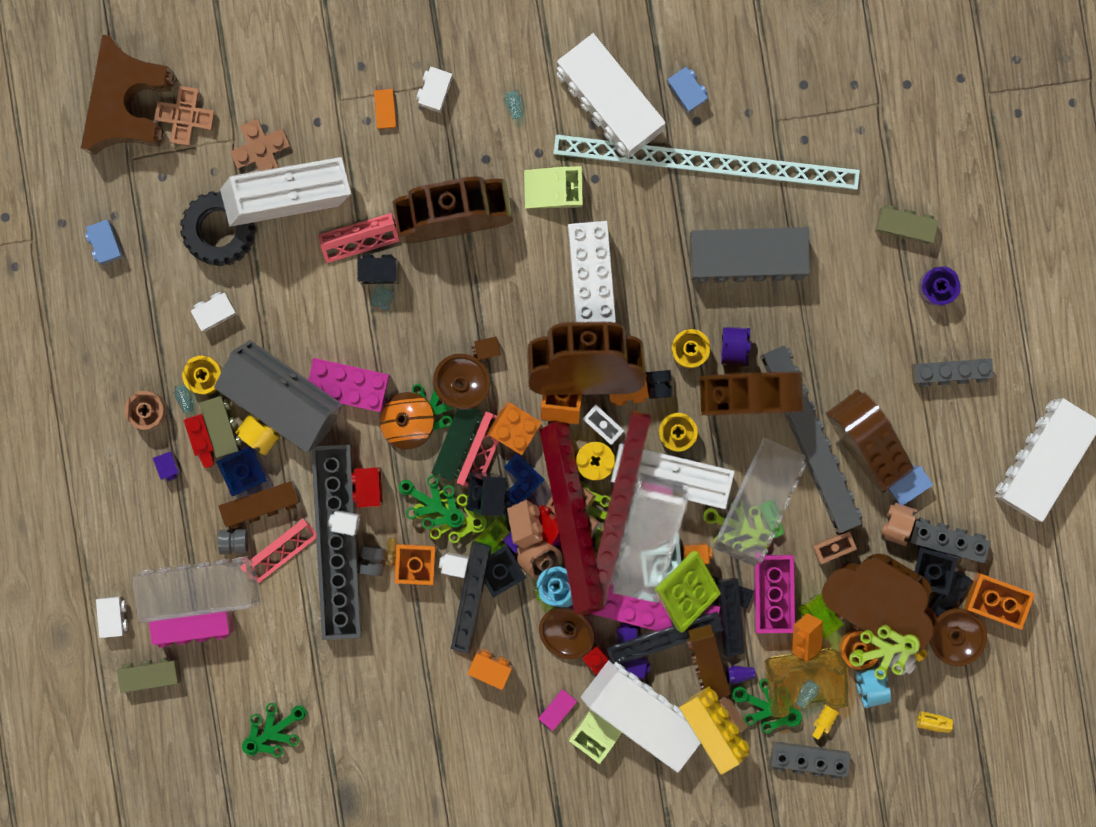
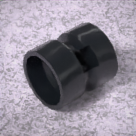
(659, 384)

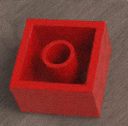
(368, 487)

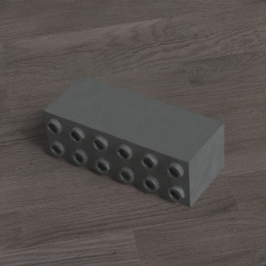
(749, 254)
(278, 396)

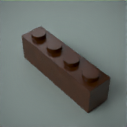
(258, 504)
(708, 660)

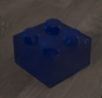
(242, 471)

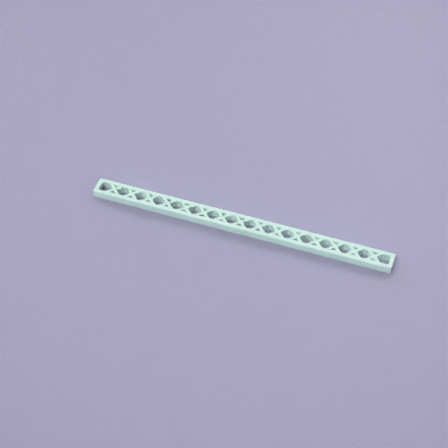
(710, 169)

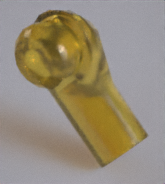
(390, 560)

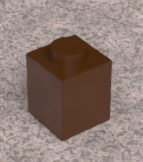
(486, 348)

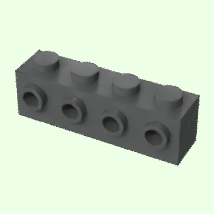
(958, 371)
(949, 541)
(809, 759)

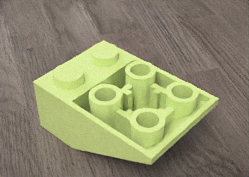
(553, 187)
(594, 736)

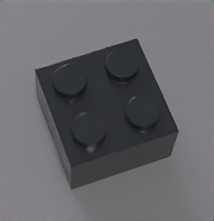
(378, 270)
(486, 493)
(938, 569)
(503, 571)

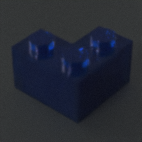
(527, 479)

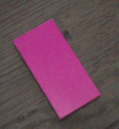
(557, 709)

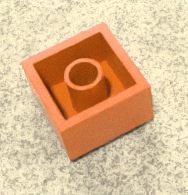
(561, 408)
(514, 427)
(415, 564)
(490, 669)

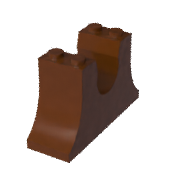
(113, 89)

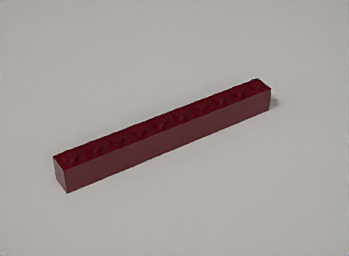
(621, 498)
(571, 519)

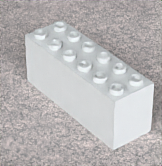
(609, 96)
(285, 191)
(591, 272)
(1047, 459)
(704, 482)
(642, 715)

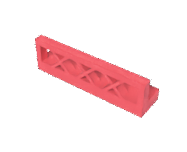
(359, 231)
(475, 448)
(265, 553)

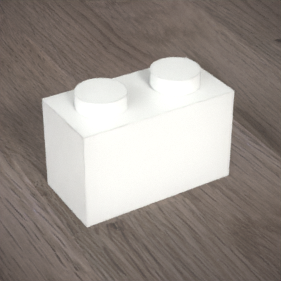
(435, 89)
(214, 311)
(603, 424)
(344, 522)
(454, 564)
(111, 616)

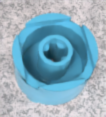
(548, 587)
(873, 690)

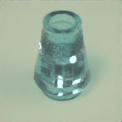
(513, 102)
(184, 398)
(807, 693)

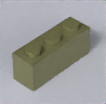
(906, 224)
(220, 426)
(148, 675)

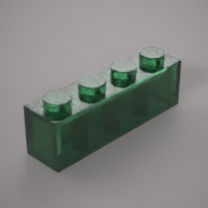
(456, 442)

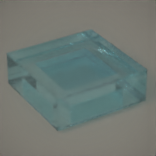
(381, 298)

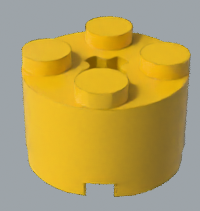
(690, 359)
(194, 369)
(257, 434)
(685, 440)
(605, 465)

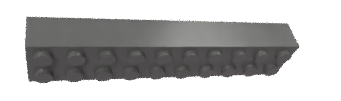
(815, 447)
(336, 551)

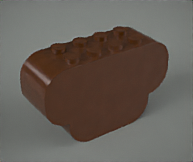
(452, 209)
(586, 360)
(751, 393)
(870, 440)
(882, 594)

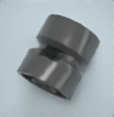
(233, 541)
(372, 560)

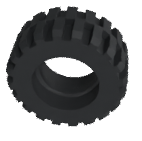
(199, 248)

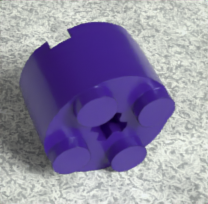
(950, 285)
(735, 346)

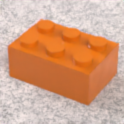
(999, 601)

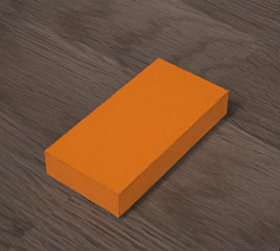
(385, 109)

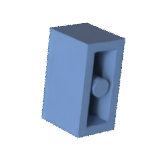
(687, 89)
(104, 242)
(910, 486)

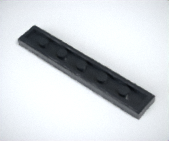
(471, 597)
(659, 640)

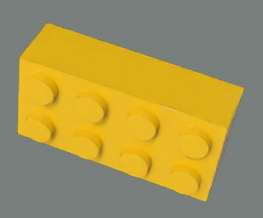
(715, 730)

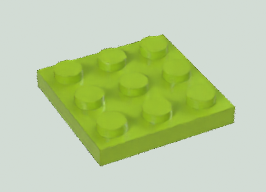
(687, 591)

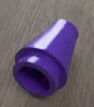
(739, 674)

